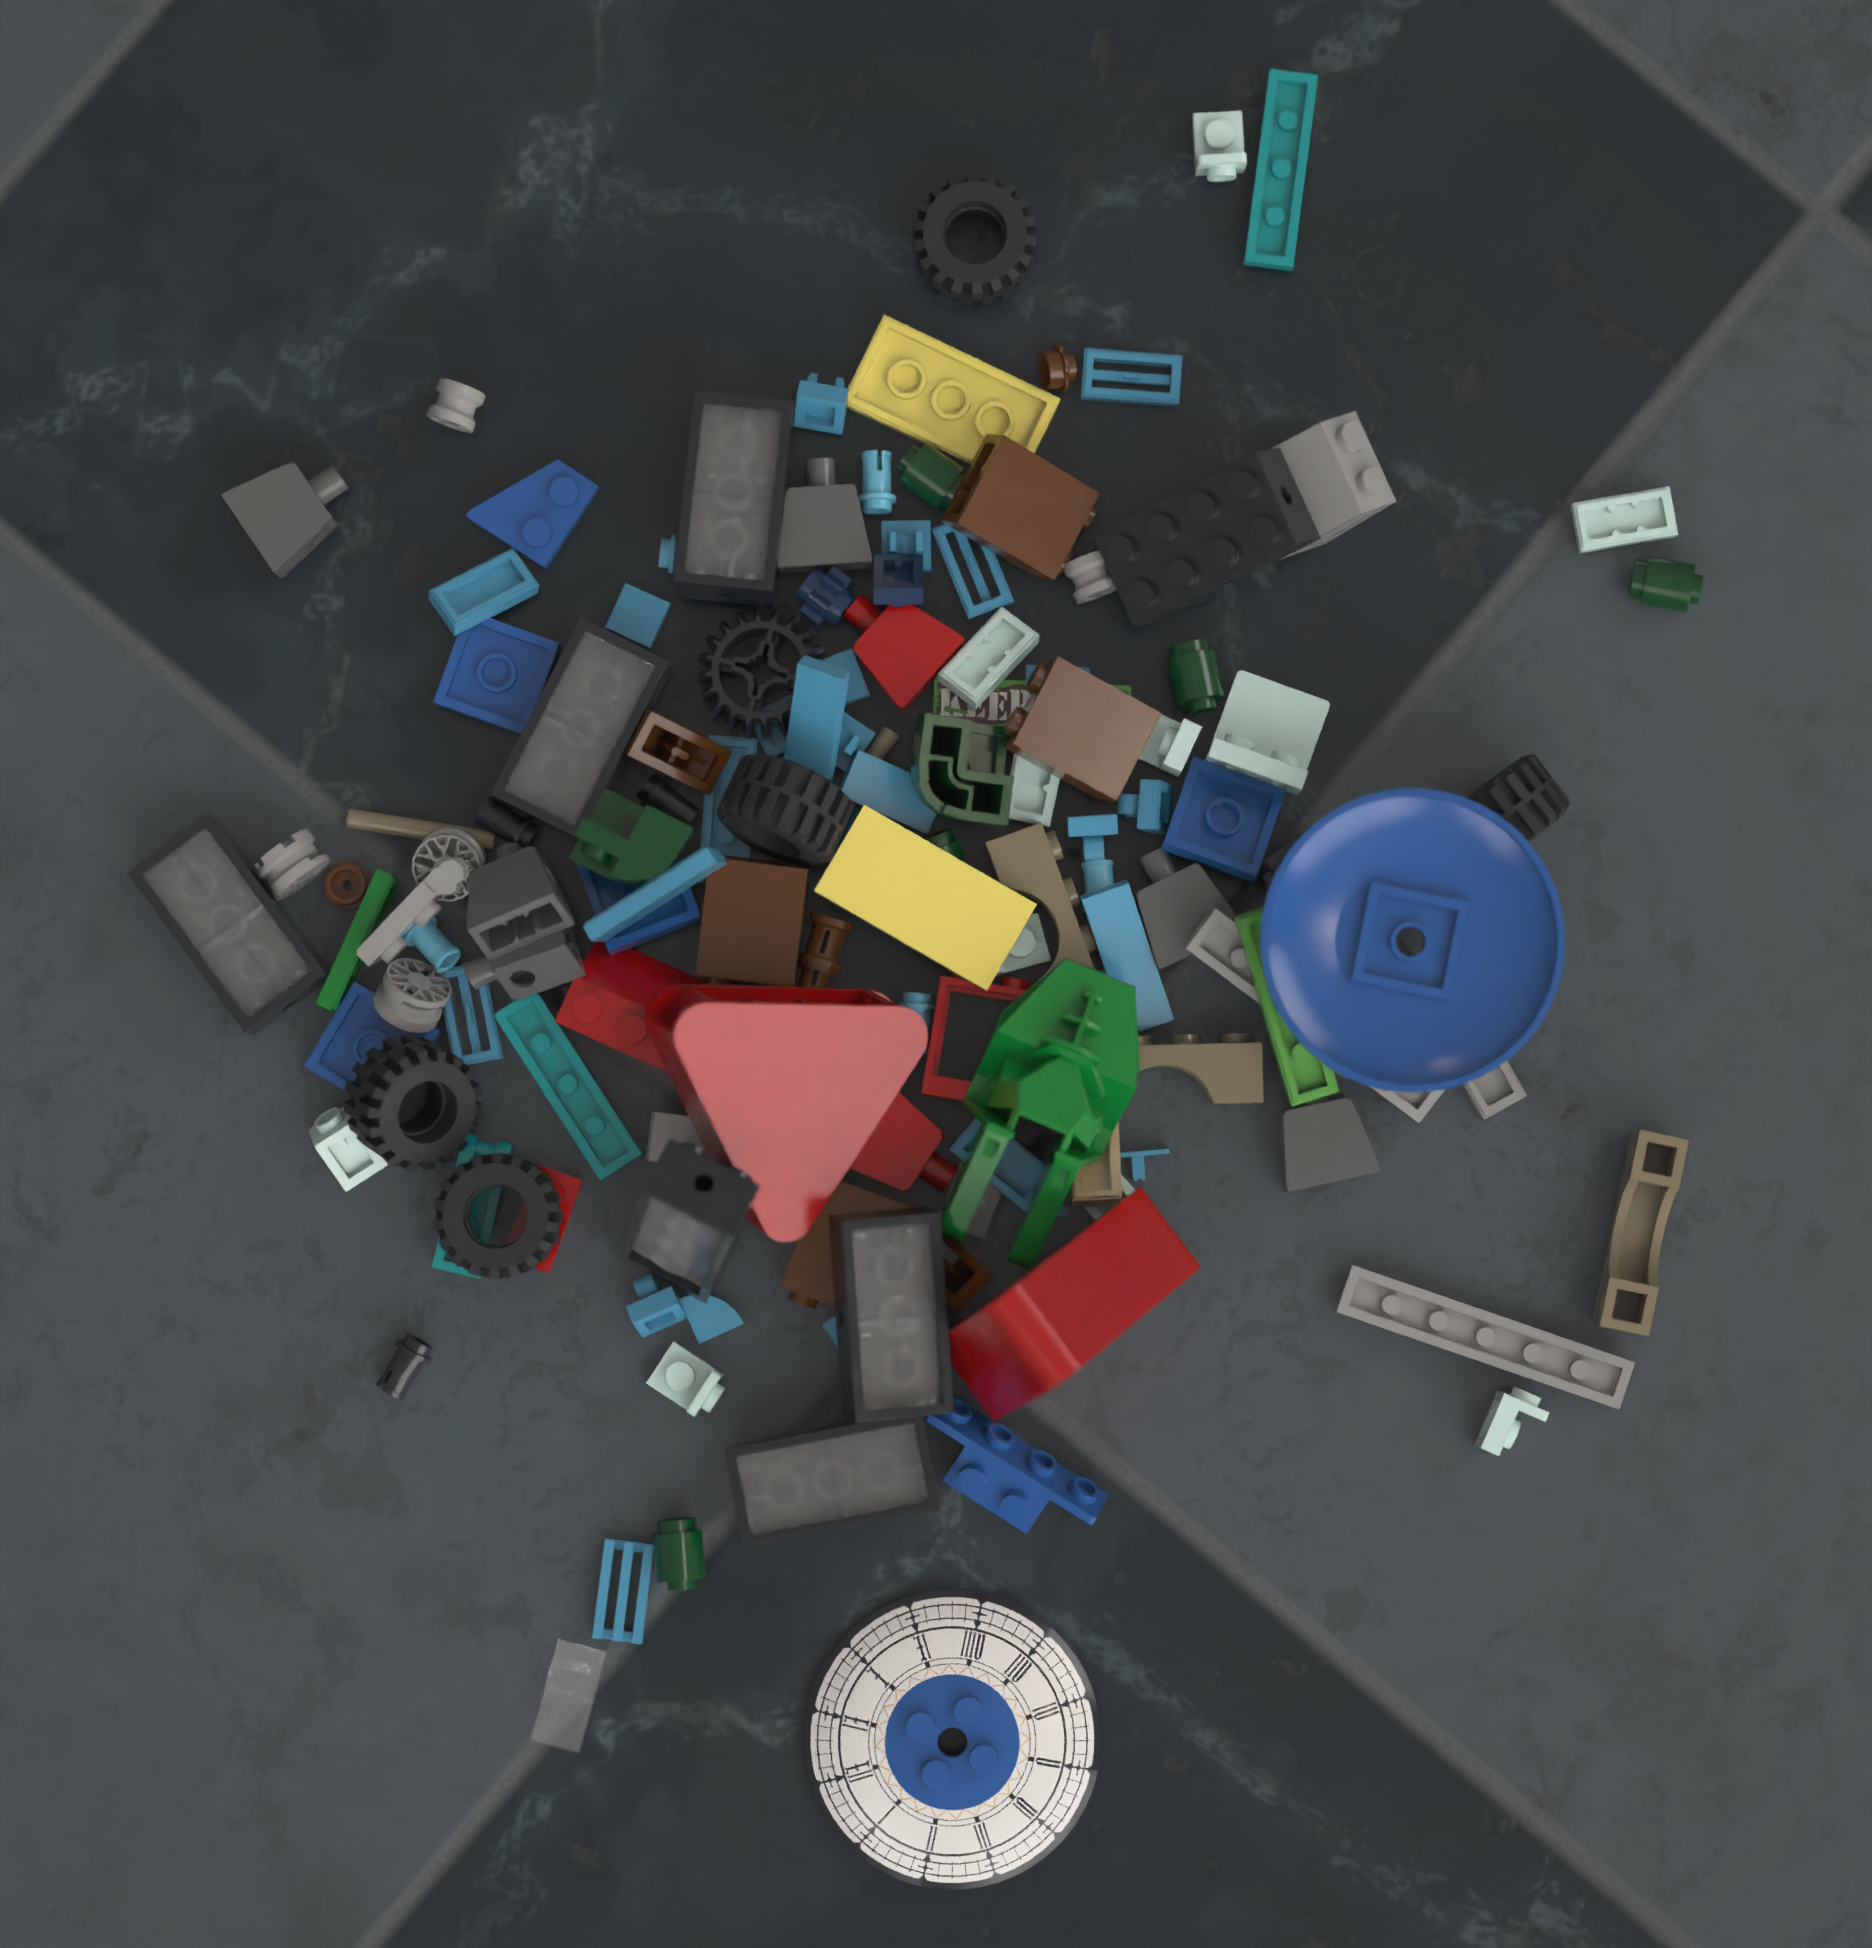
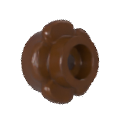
(1056, 368)
(335, 879)

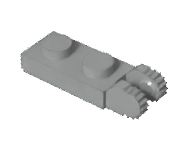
(416, 908)

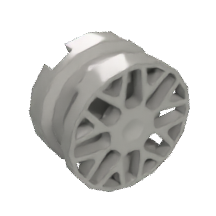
(443, 844)
(291, 864)
(411, 998)

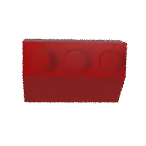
(613, 999)

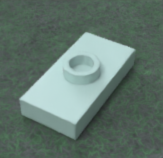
(1624, 519)
(988, 657)
(1032, 793)

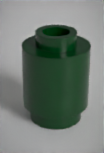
(930, 475)
(1665, 584)
(1194, 677)
(679, 1553)

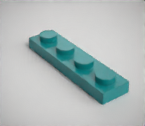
(1280, 170)
(568, 1085)

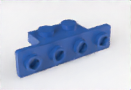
(1011, 1474)

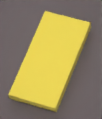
(944, 394)
(925, 898)

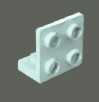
(1268, 731)

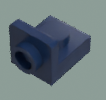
(898, 579)

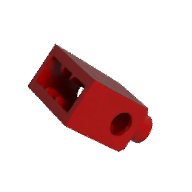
(901, 648)
(904, 1149)

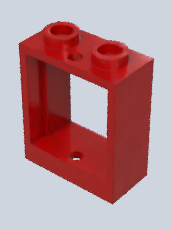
(947, 1087)

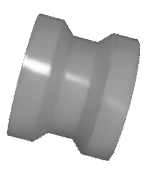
(456, 405)
(1089, 577)

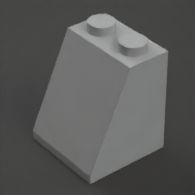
(1336, 476)

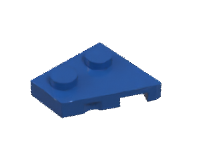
(537, 511)

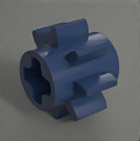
(825, 596)

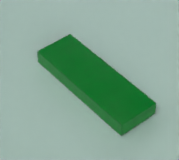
(364, 924)

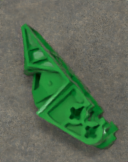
(1065, 1062)

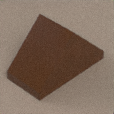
(678, 751)
(962, 1273)

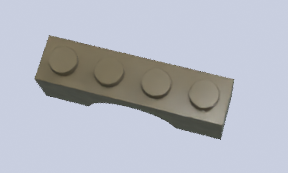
(1028, 866)
(1226, 1070)
(1633, 1250)

